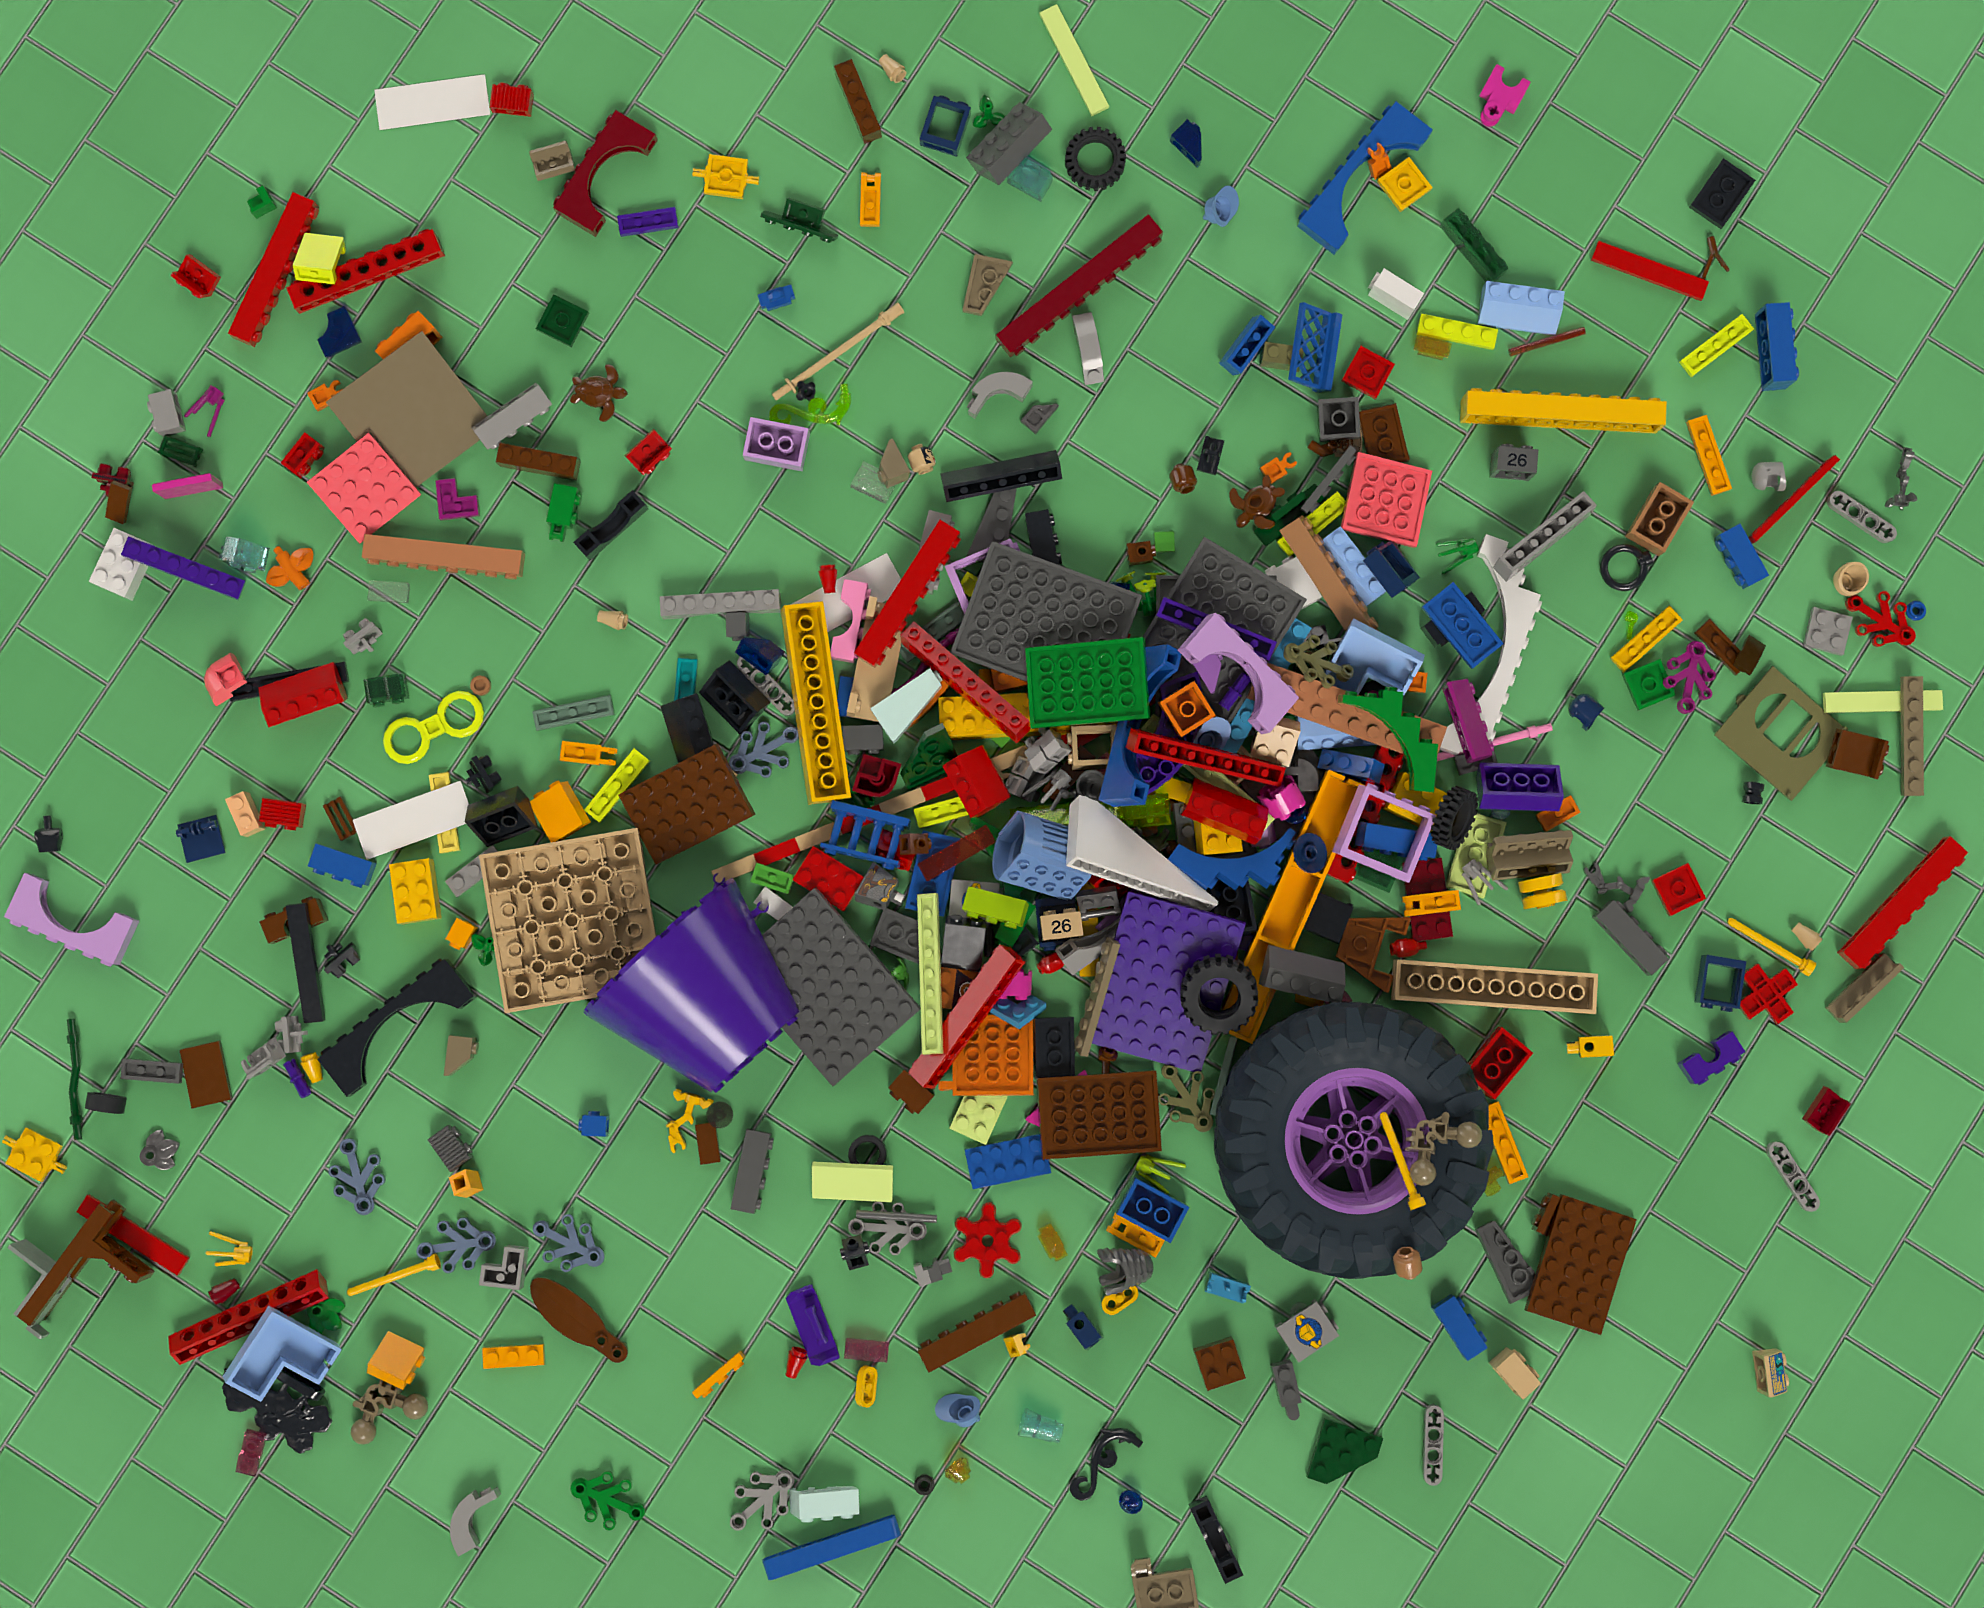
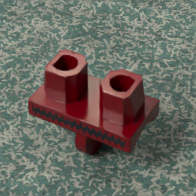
(104, 476)

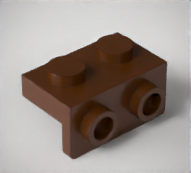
(1542, 1220)

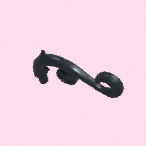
(1109, 1435)

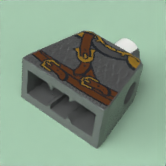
(879, 889)

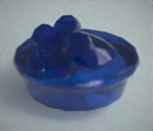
(1298, 815)
(1131, 1501)

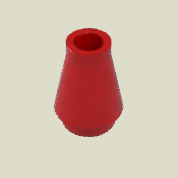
(828, 578)
(795, 1361)

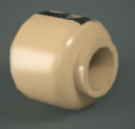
(921, 459)

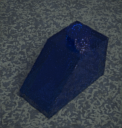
(1188, 142)
(760, 653)

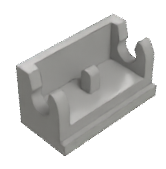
(263, 1058)

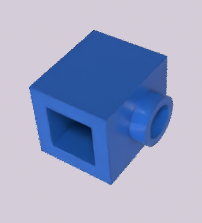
(594, 1124)

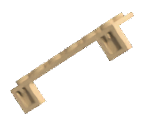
(870, 683)

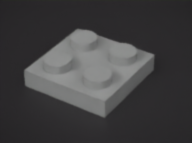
(1827, 631)

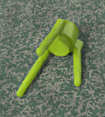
(1146, 1166)

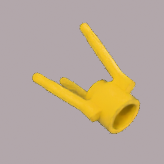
(242, 1254)

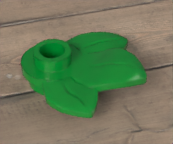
(328, 1316)

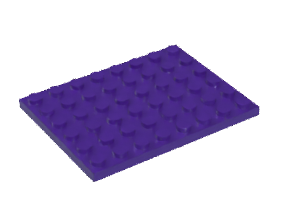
(1143, 996)

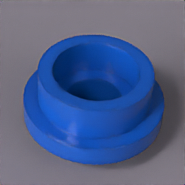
(1921, 610)

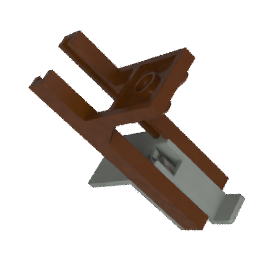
(56, 1277)

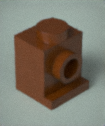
(1135, 558)
(914, 844)

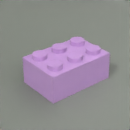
(776, 444)

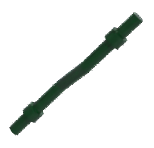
(75, 1118)

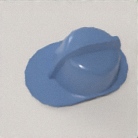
(1222, 206)
(1214, 733)
(958, 1409)

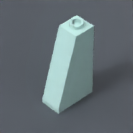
(905, 705)

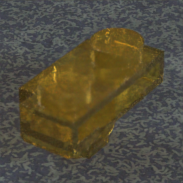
(1432, 347)
(1492, 1185)
(1052, 1242)

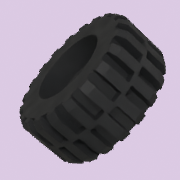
(1225, 1019)

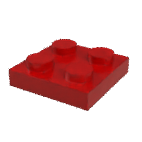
(1368, 372)
(1678, 889)

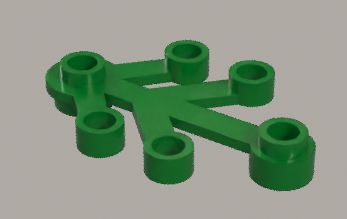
(604, 1498)

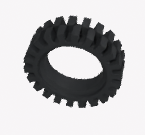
(1104, 138)
(1454, 818)

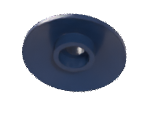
(1316, 853)

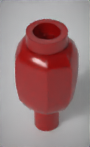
(1406, 947)
(1050, 964)

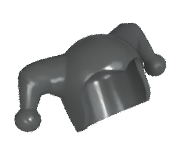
(1088, 785)

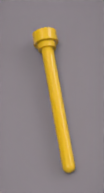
(1806, 966)
(1415, 1199)
(431, 1263)

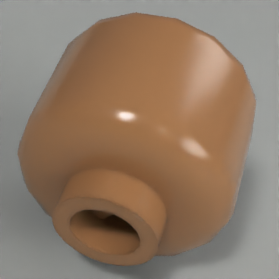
(1407, 1263)

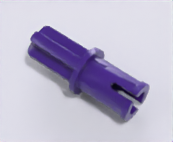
(1235, 691)
(297, 1078)

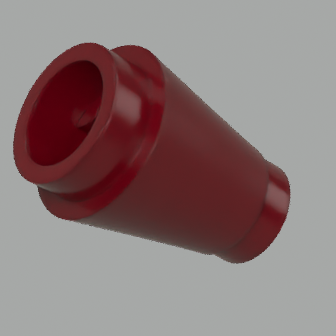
(222, 1291)

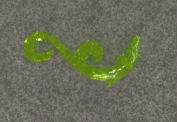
(816, 403)

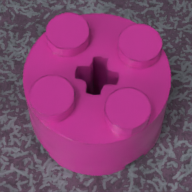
(1282, 799)
(1019, 986)

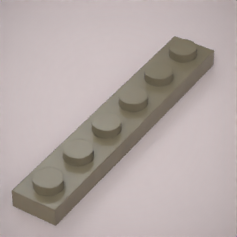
(1912, 736)
(1096, 999)

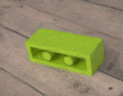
(995, 907)

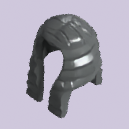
(1132, 1264)

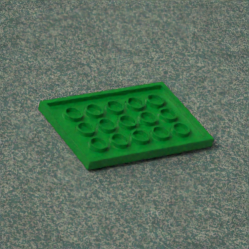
(1087, 683)

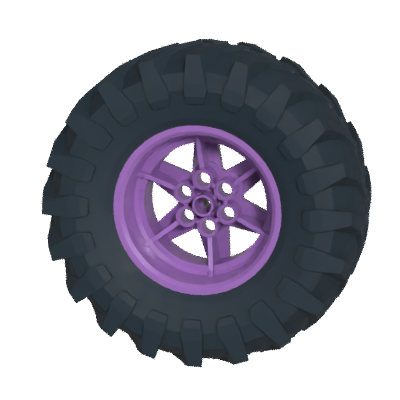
(1266, 1113)

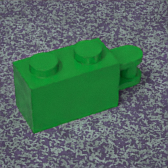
(563, 510)

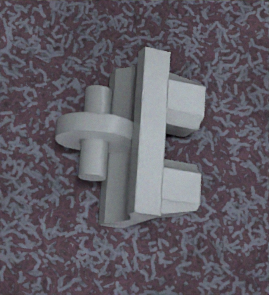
(362, 639)
(291, 1034)

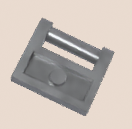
(1098, 898)

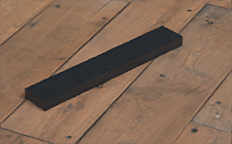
(251, 688)
(305, 962)

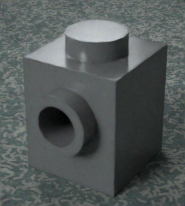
(737, 625)

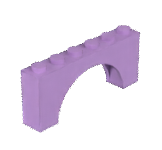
(1272, 695)
(31, 910)

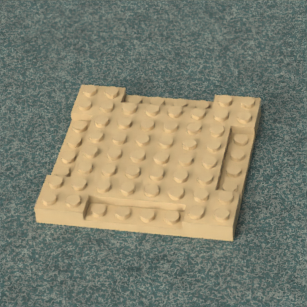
(566, 916)

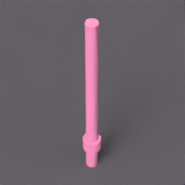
(1530, 732)

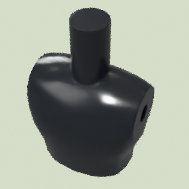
(48, 838)

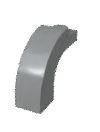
(1089, 348)
(998, 383)
(461, 1527)

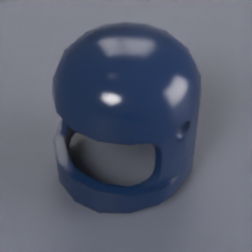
(1585, 709)

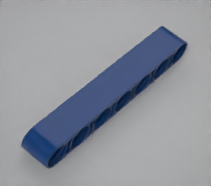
(831, 1547)

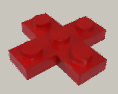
(1767, 994)

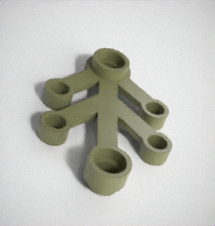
(1295, 653)
(1189, 1100)

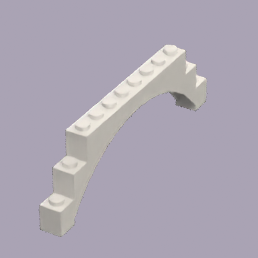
(1518, 613)

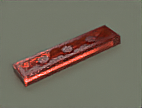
(956, 853)

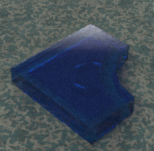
(340, 333)

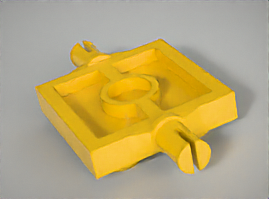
(725, 176)
(34, 1154)

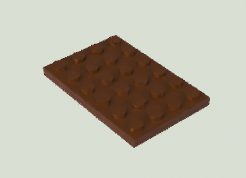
(686, 804)
(1099, 1114)
(1580, 1264)

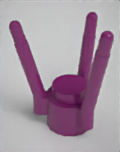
(210, 396)

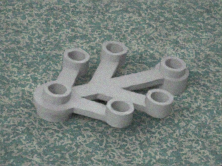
(891, 1229)
(765, 1497)

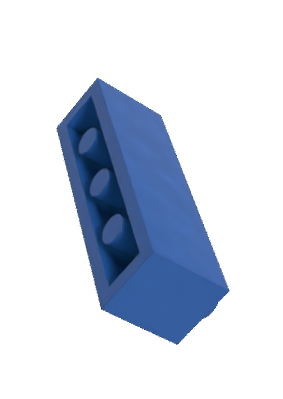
(1390, 839)

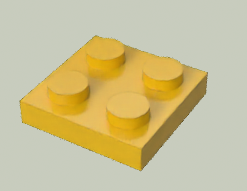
(1404, 184)

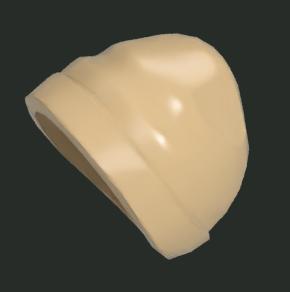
(1851, 578)

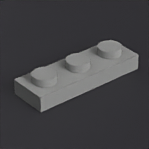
(468, 875)

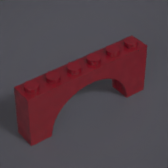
(617, 137)

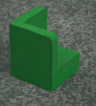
(261, 203)

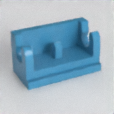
(1227, 1287)

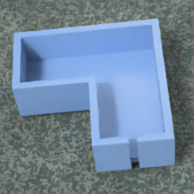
(1375, 657)
(275, 1344)

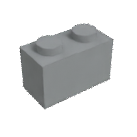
(166, 412)

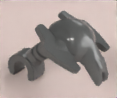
(1156, 842)

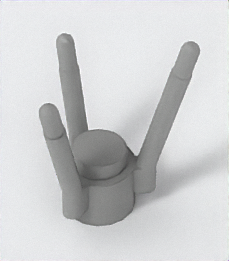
(1059, 781)
(1475, 869)

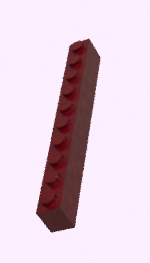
(1079, 285)

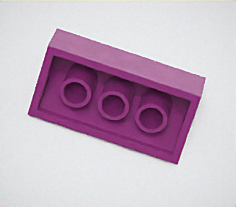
(1467, 720)

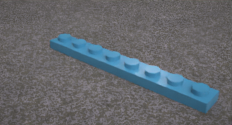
(1240, 726)

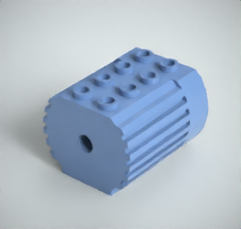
(1034, 855)

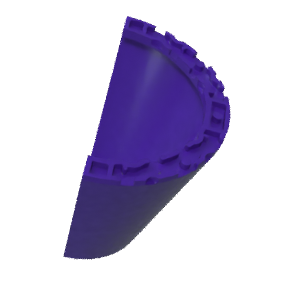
(701, 992)

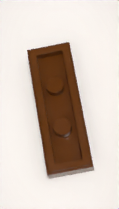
(1719, 644)

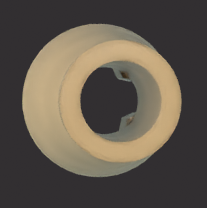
(893, 69)
(614, 619)
(1807, 937)

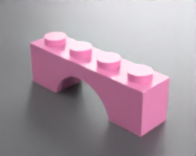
(855, 596)

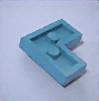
(1018, 1014)

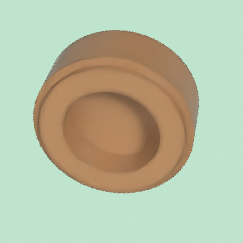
(480, 685)

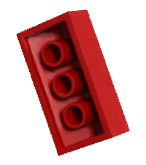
(301, 694)
(1225, 811)

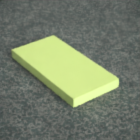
(1475, 848)
(852, 1181)

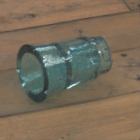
(1040, 1427)

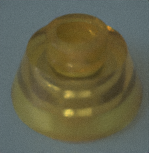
(958, 1471)

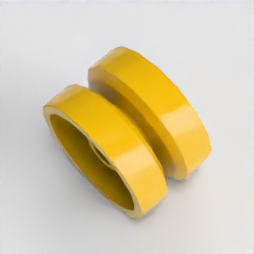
(1542, 891)

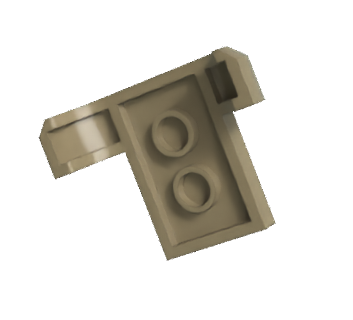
(1163, 1589)

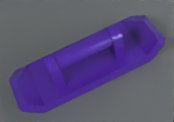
(812, 1326)

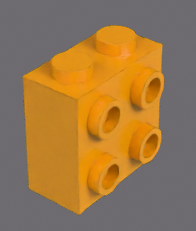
(396, 1360)

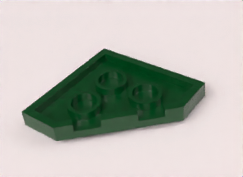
(928, 757)
(1341, 1451)

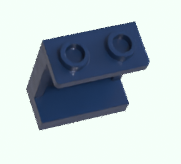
(1052, 904)

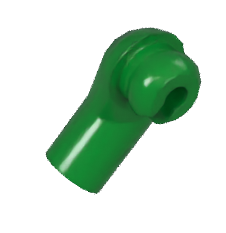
(861, 800)

